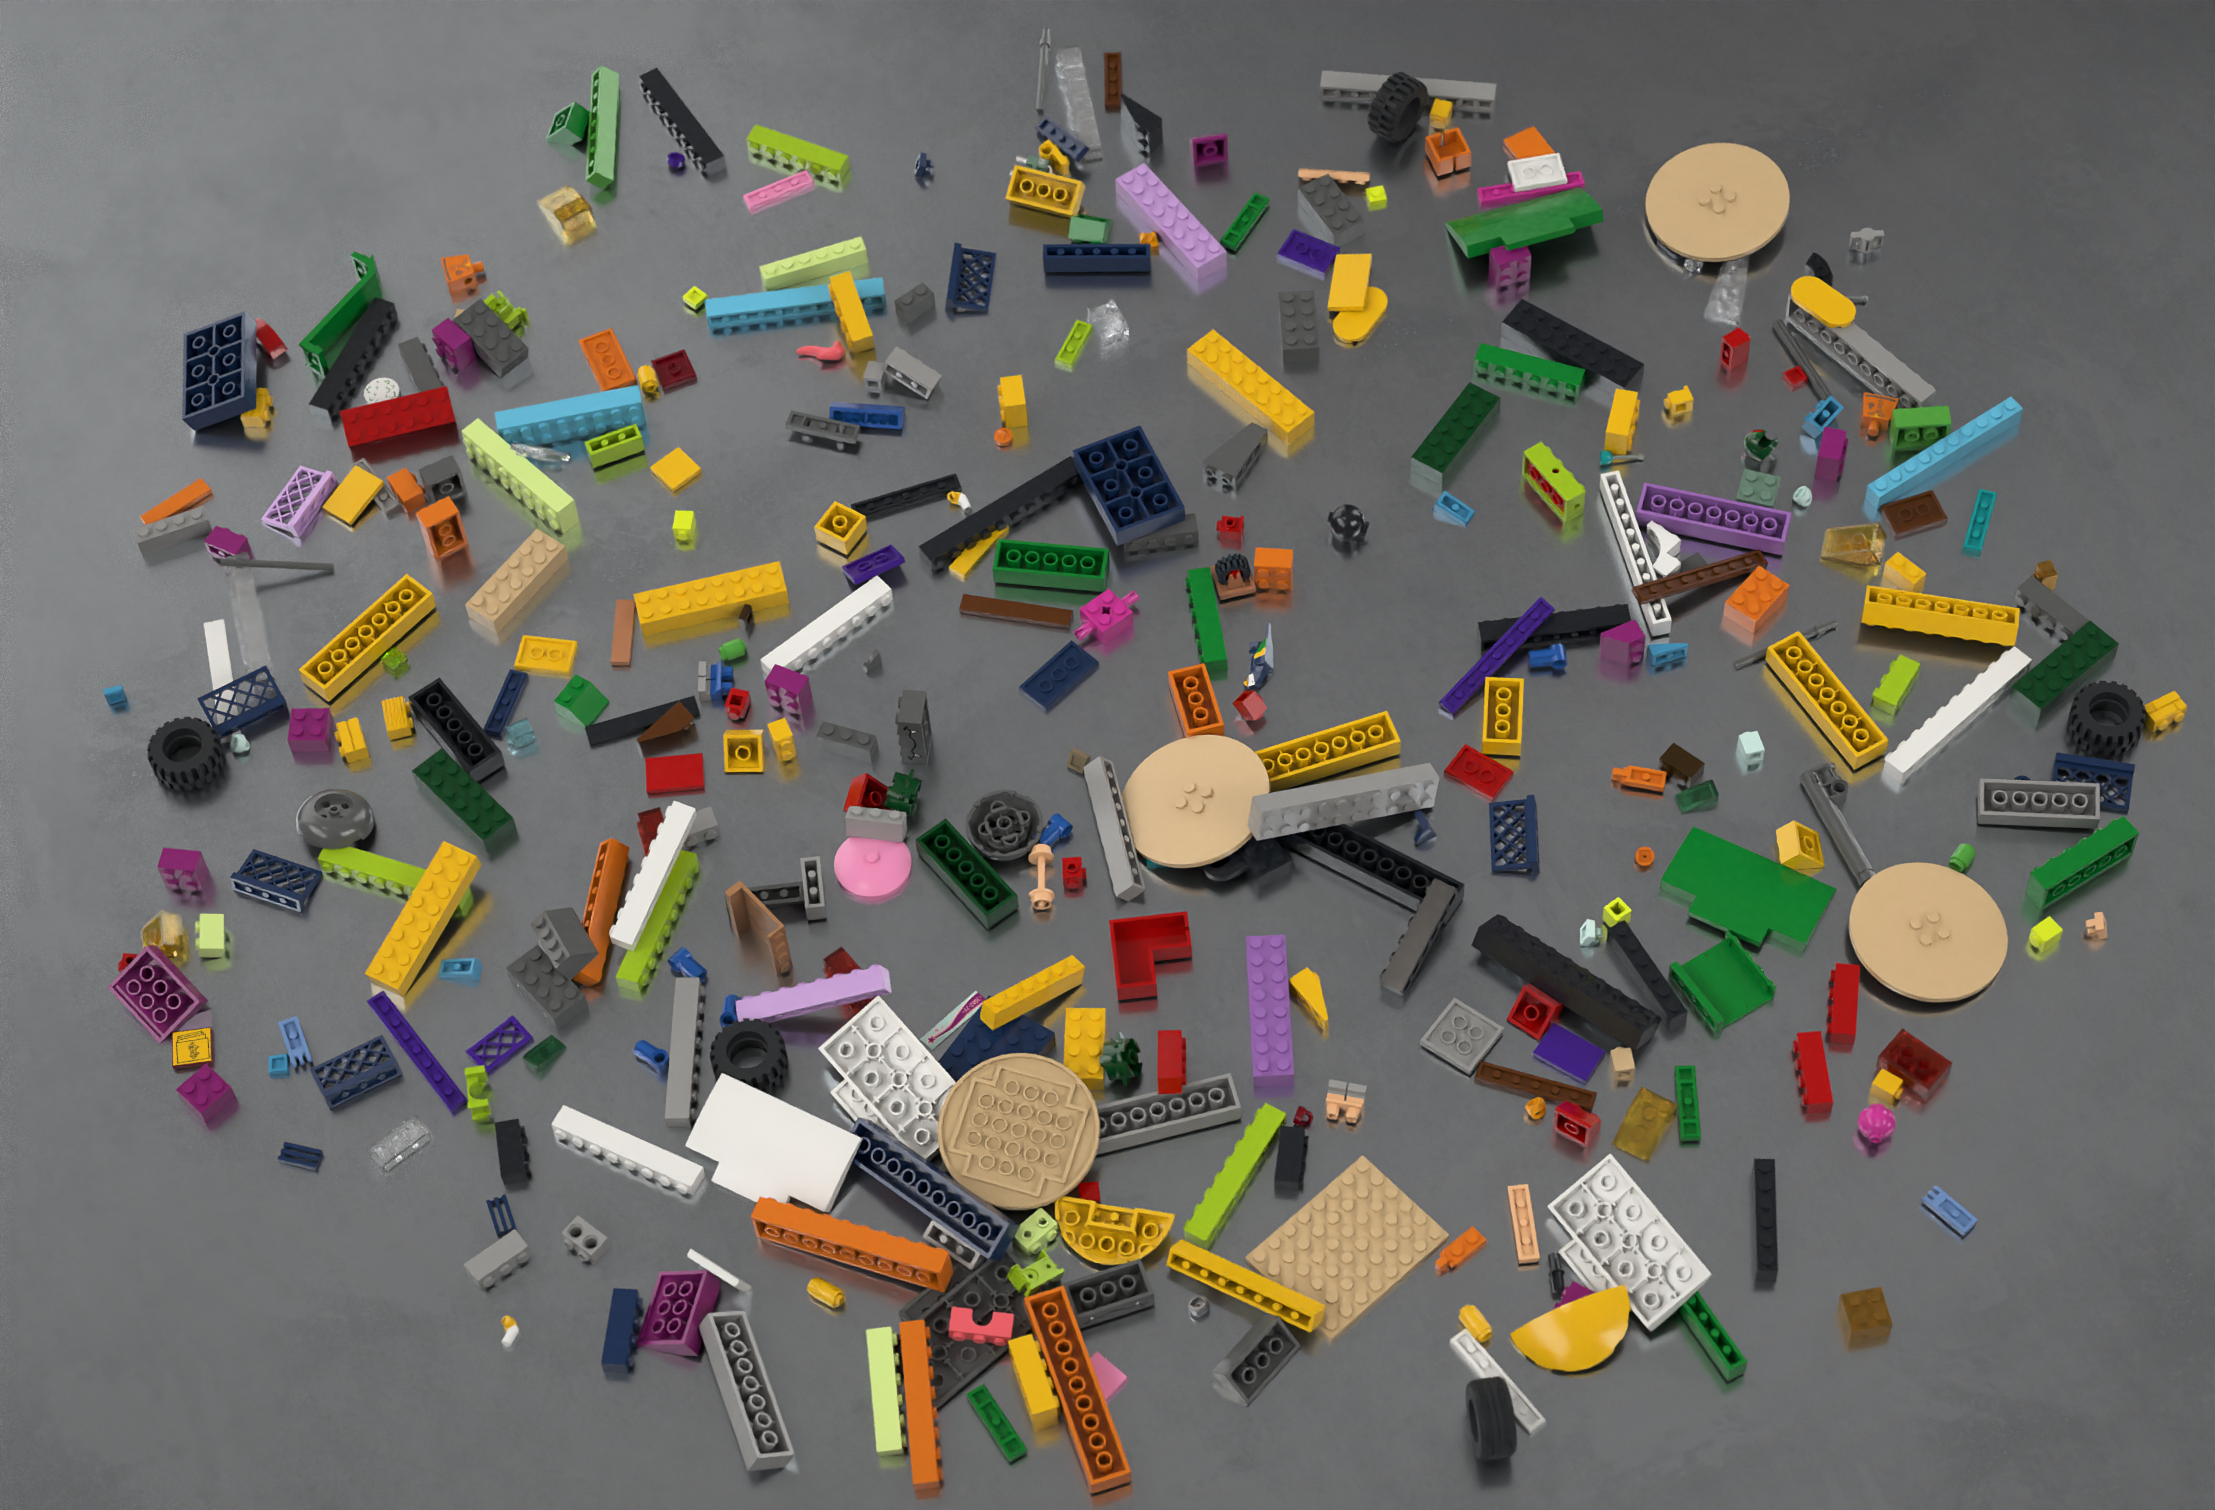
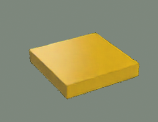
(675, 469)

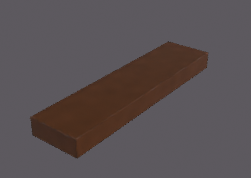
(1112, 80)

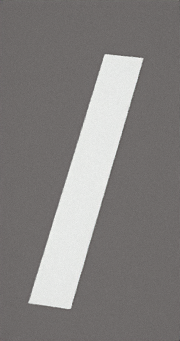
(220, 667)

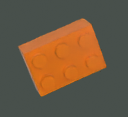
(442, 527)
(1756, 599)

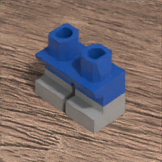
(711, 681)

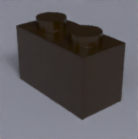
(1681, 765)

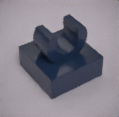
(923, 165)

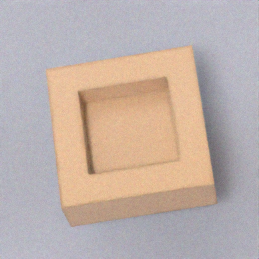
(2097, 925)

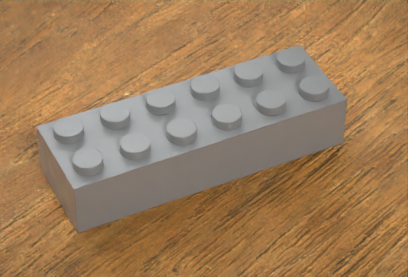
(2038, 803)

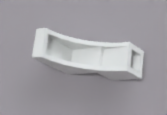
(1668, 547)

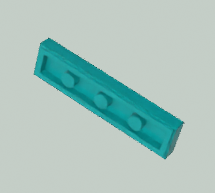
(1979, 521)

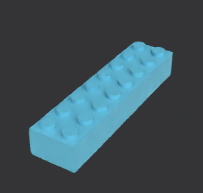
(572, 417)

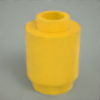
(647, 378)

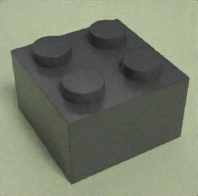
(442, 479)

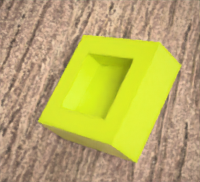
(1376, 196)
(695, 297)

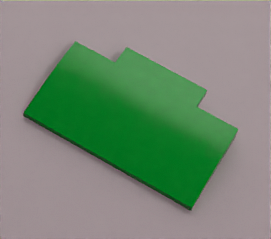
(1526, 222)
(1745, 891)

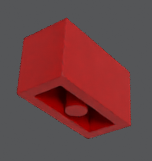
(1735, 348)

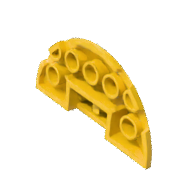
(1110, 1232)
(1577, 1332)

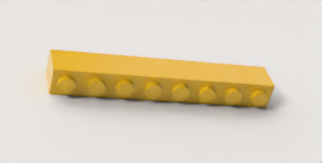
(1245, 1285)

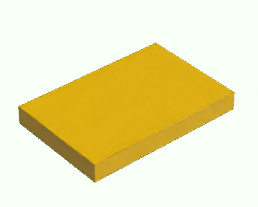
(353, 495)
(546, 655)

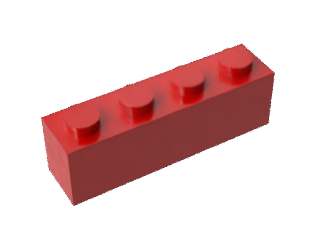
(1844, 1003)
(1171, 1062)
(1813, 1072)

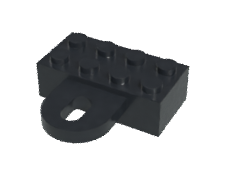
(1261, 860)

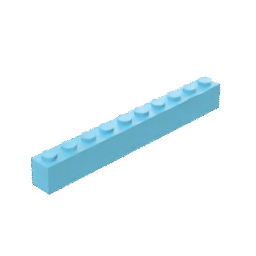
(786, 303)
(1944, 453)

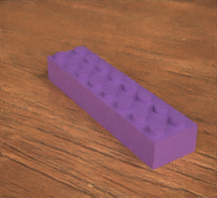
(1714, 518)
(1269, 1011)

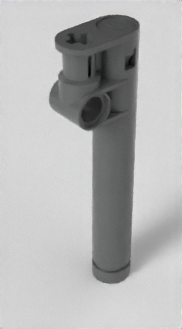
(1822, 787)

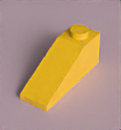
(1308, 991)

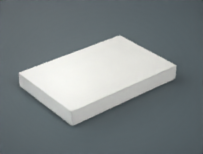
(1537, 172)
(719, 1271)

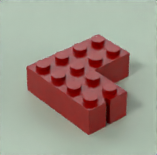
(1139, 943)

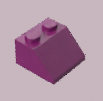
(1209, 148)
(1623, 643)

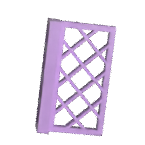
(310, 505)

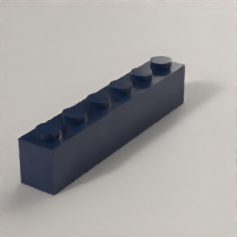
(1096, 257)

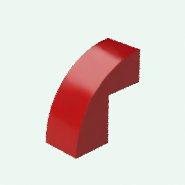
(269, 340)

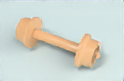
(1041, 856)

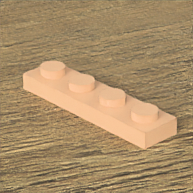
(1341, 176)
(1523, 1224)

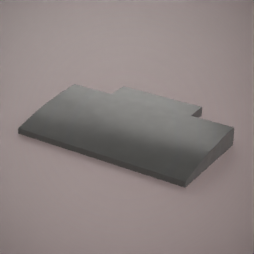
(984, 1292)

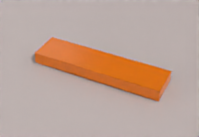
(178, 502)

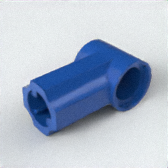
(1553, 656)
(1056, 828)
(684, 962)
(729, 1011)
(652, 1056)

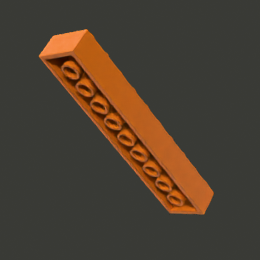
(852, 1244)
(1077, 1390)

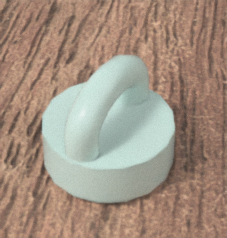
(1803, 496)
(239, 743)

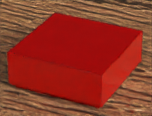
(1795, 377)
(1089, 1191)

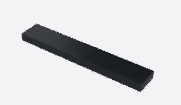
(908, 496)
(635, 721)

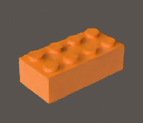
(1195, 701)

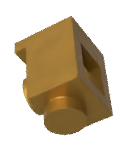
(2046, 574)

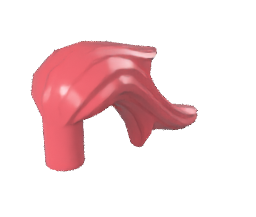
(832, 353)

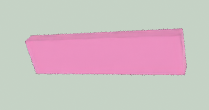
(778, 190)

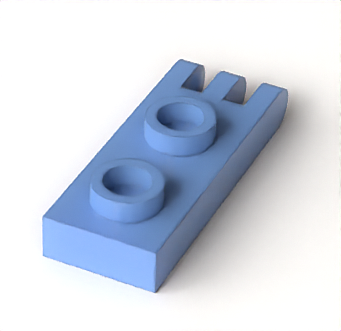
(294, 1040)
(1949, 1210)

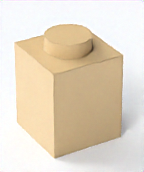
(1622, 1063)

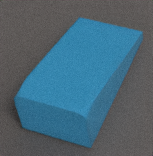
(1453, 508)
(1666, 652)
(461, 969)

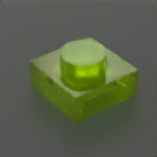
(394, 659)

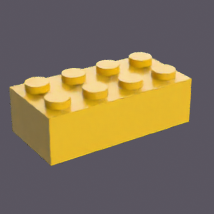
(1045, 192)
(850, 312)
(1502, 716)
(1084, 1044)
(1034, 1382)

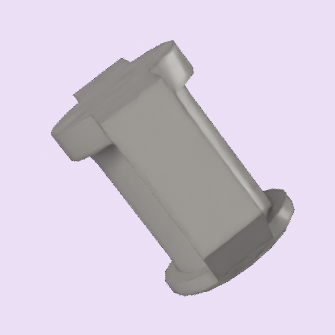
(1866, 237)

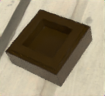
(745, 617)

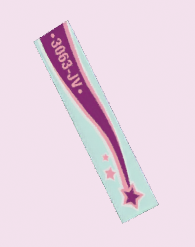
(953, 1020)

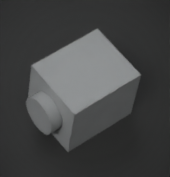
(874, 376)

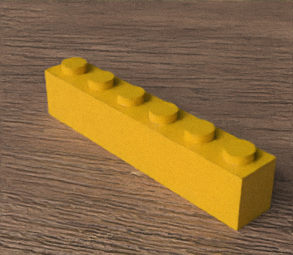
(1032, 992)

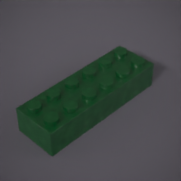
(1455, 434)
(2063, 671)
(464, 800)
(967, 873)

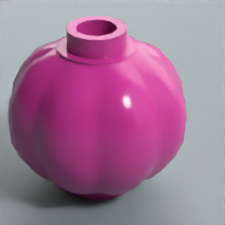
(1876, 1123)

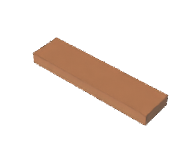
(623, 632)

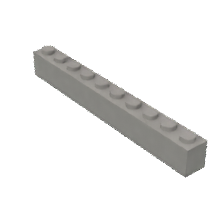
(1365, 87)

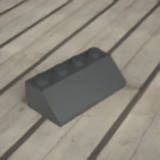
(564, 940)
(1256, 1358)

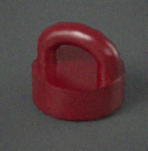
(1299, 1116)

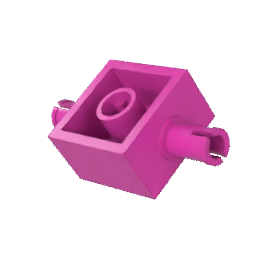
(1106, 616)

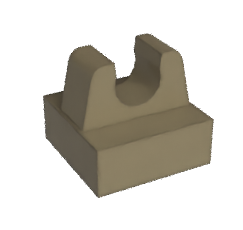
(1077, 760)

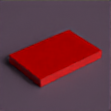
(1478, 772)
(674, 773)

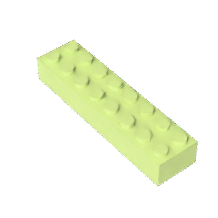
(520, 476)

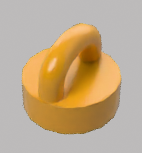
(1534, 1106)

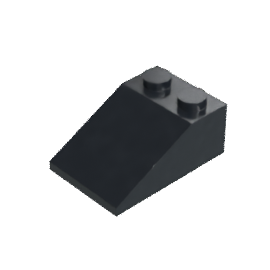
(1142, 124)

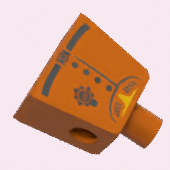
(460, 272)
(1877, 412)

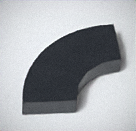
(1819, 268)

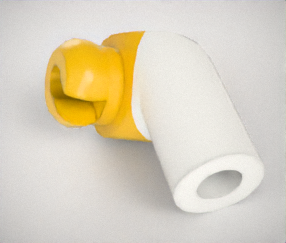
(959, 499)
(511, 1330)

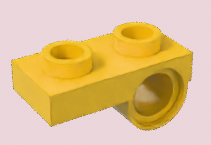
(1052, 153)

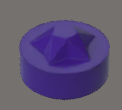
(675, 159)

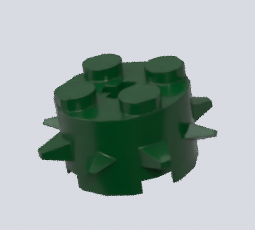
(903, 793)
(1121, 1059)

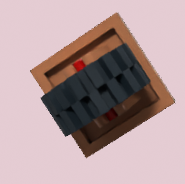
(1232, 576)

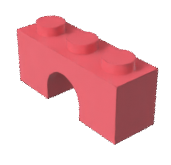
(997, 1331)

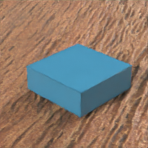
(115, 694)
(279, 1064)

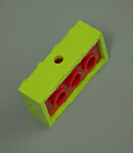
(1553, 481)

